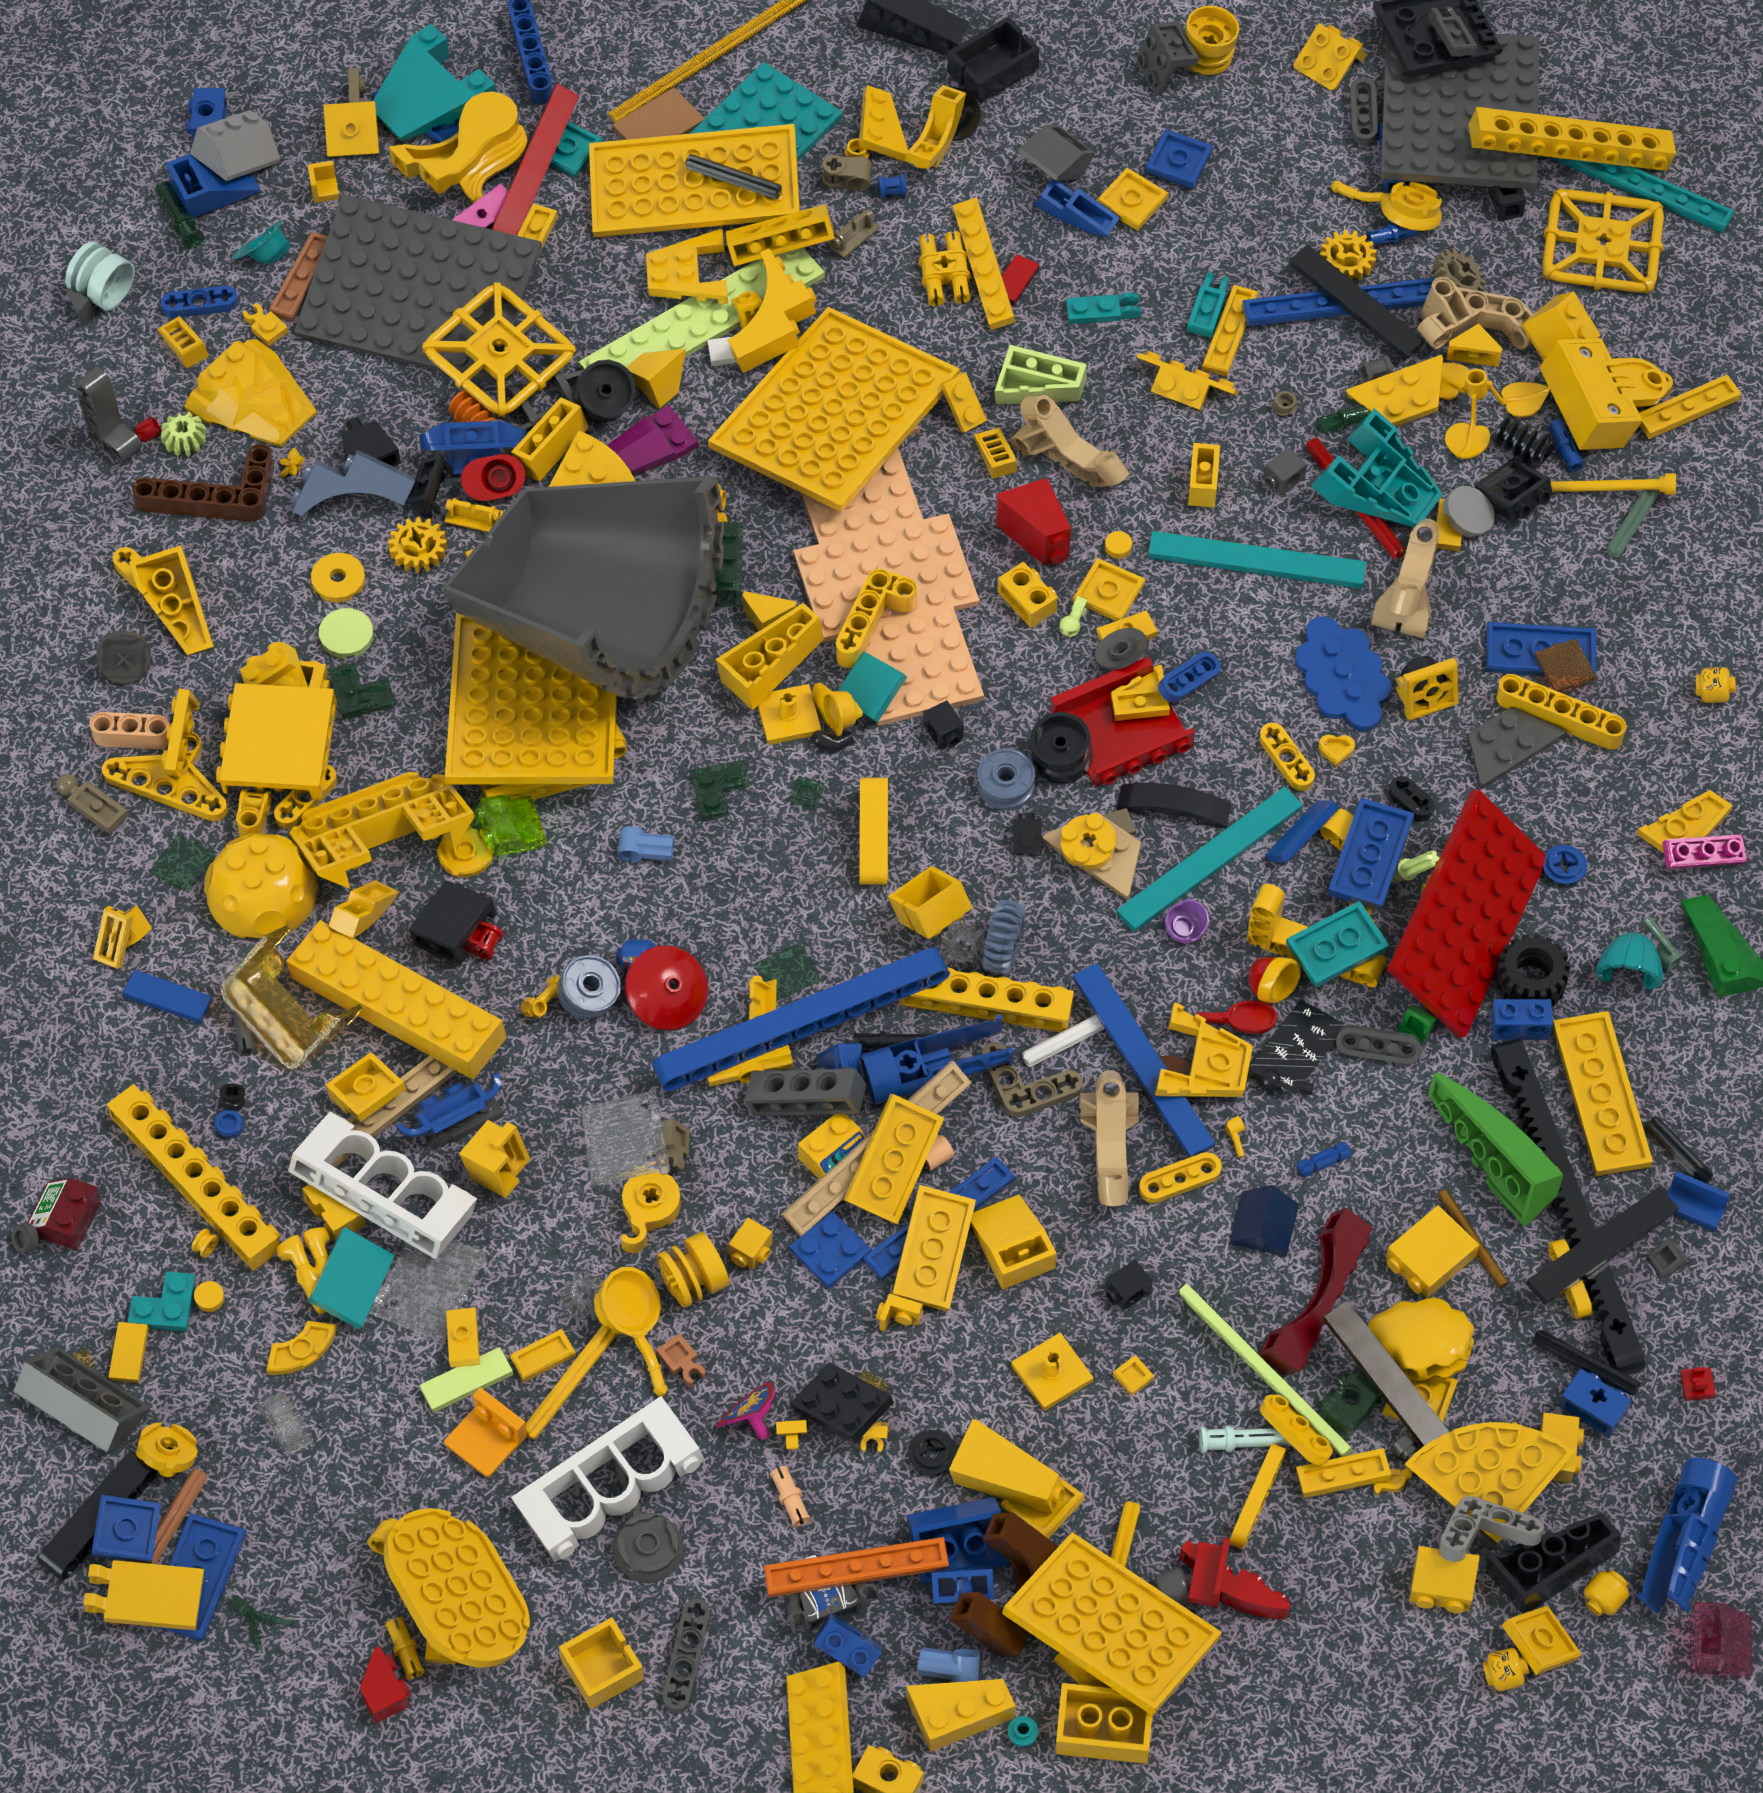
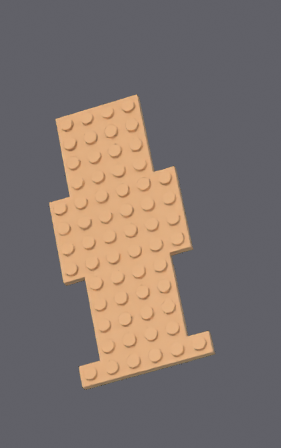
(888, 532)

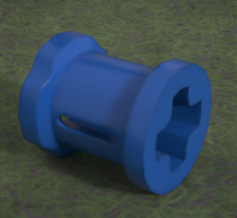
(896, 184)

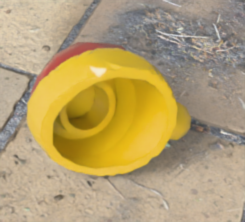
(1273, 978)

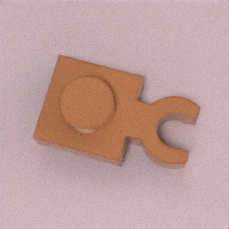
(679, 1357)

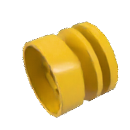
(1213, 37)
(697, 1267)

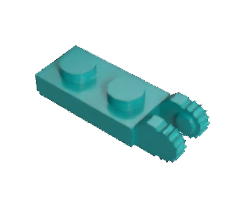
(1207, 307)
(1102, 308)

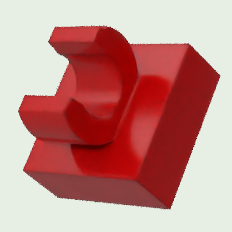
(1697, 1383)

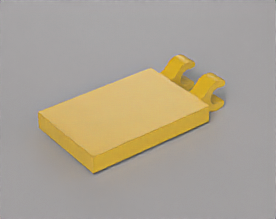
(147, 1594)

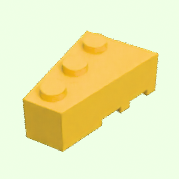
(959, 1709)

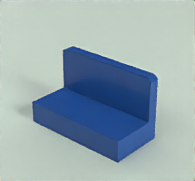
(1698, 1201)

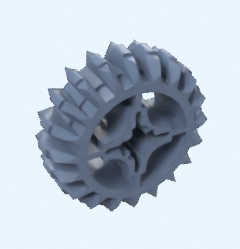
(1003, 937)

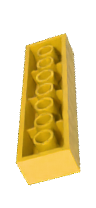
(397, 999)

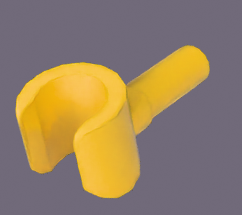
(1233, 1128)

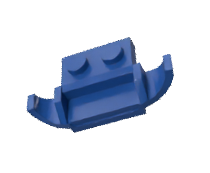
(470, 440)
(450, 1108)

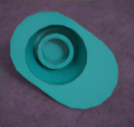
(266, 247)

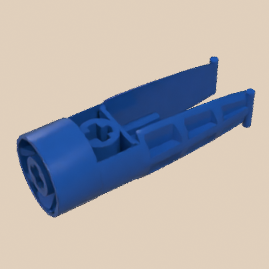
(887, 1069)
(1688, 1533)

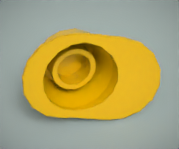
(836, 708)

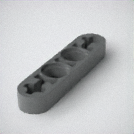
(686, 1656)

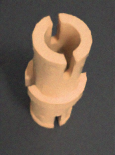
(790, 1496)

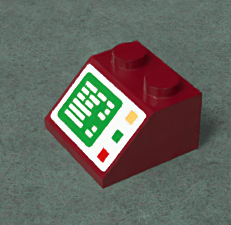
(65, 1211)

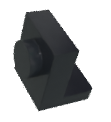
(1027, 834)

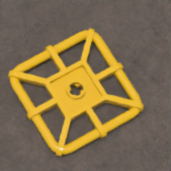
(1615, 231)
(499, 364)

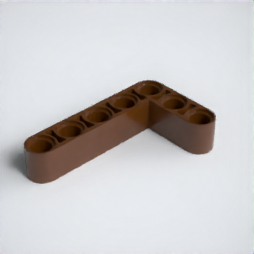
(211, 497)

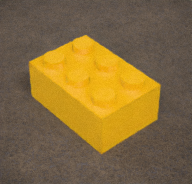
(1101, 1725)

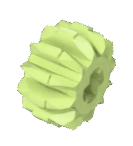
(183, 434)

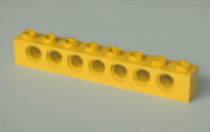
(1571, 138)
(251, 1249)

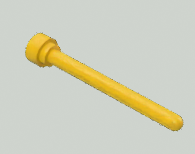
(1664, 484)

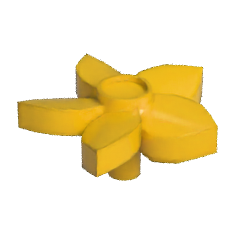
(292, 463)

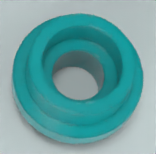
(1023, 1740)

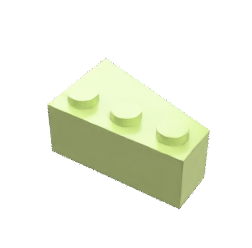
(1036, 374)

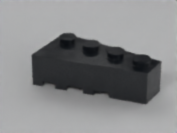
(914, 23)
(1541, 1571)

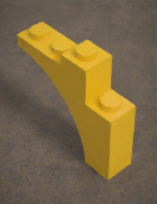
(774, 325)

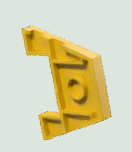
(675, 269)
(1217, 1064)

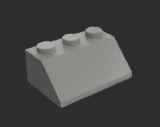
(235, 145)

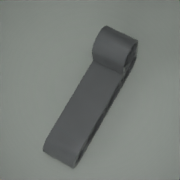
(103, 416)

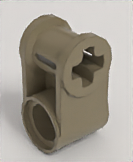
(848, 172)

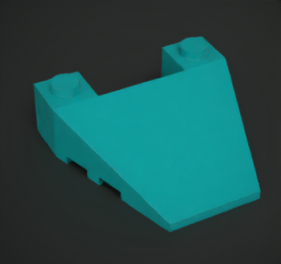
(421, 91)
(1387, 480)

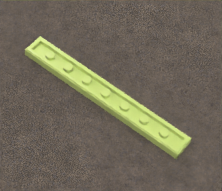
(1263, 1369)

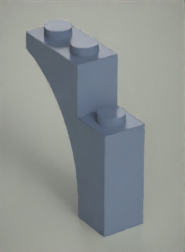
(363, 475)

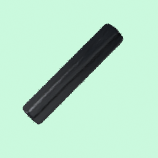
(1679, 1150)

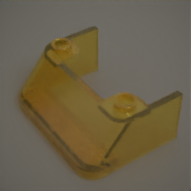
(273, 1012)

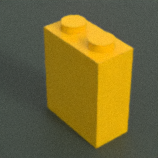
(1431, 1252)

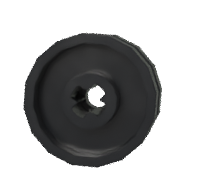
(616, 382)
(1061, 747)

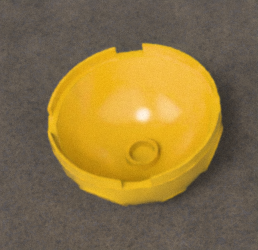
(260, 886)

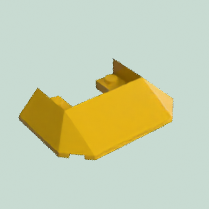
(342, 830)

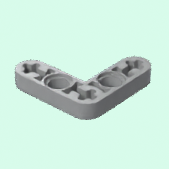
(1527, 1529)

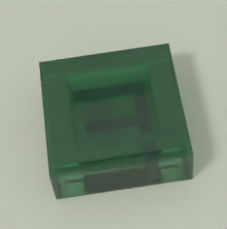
(807, 792)

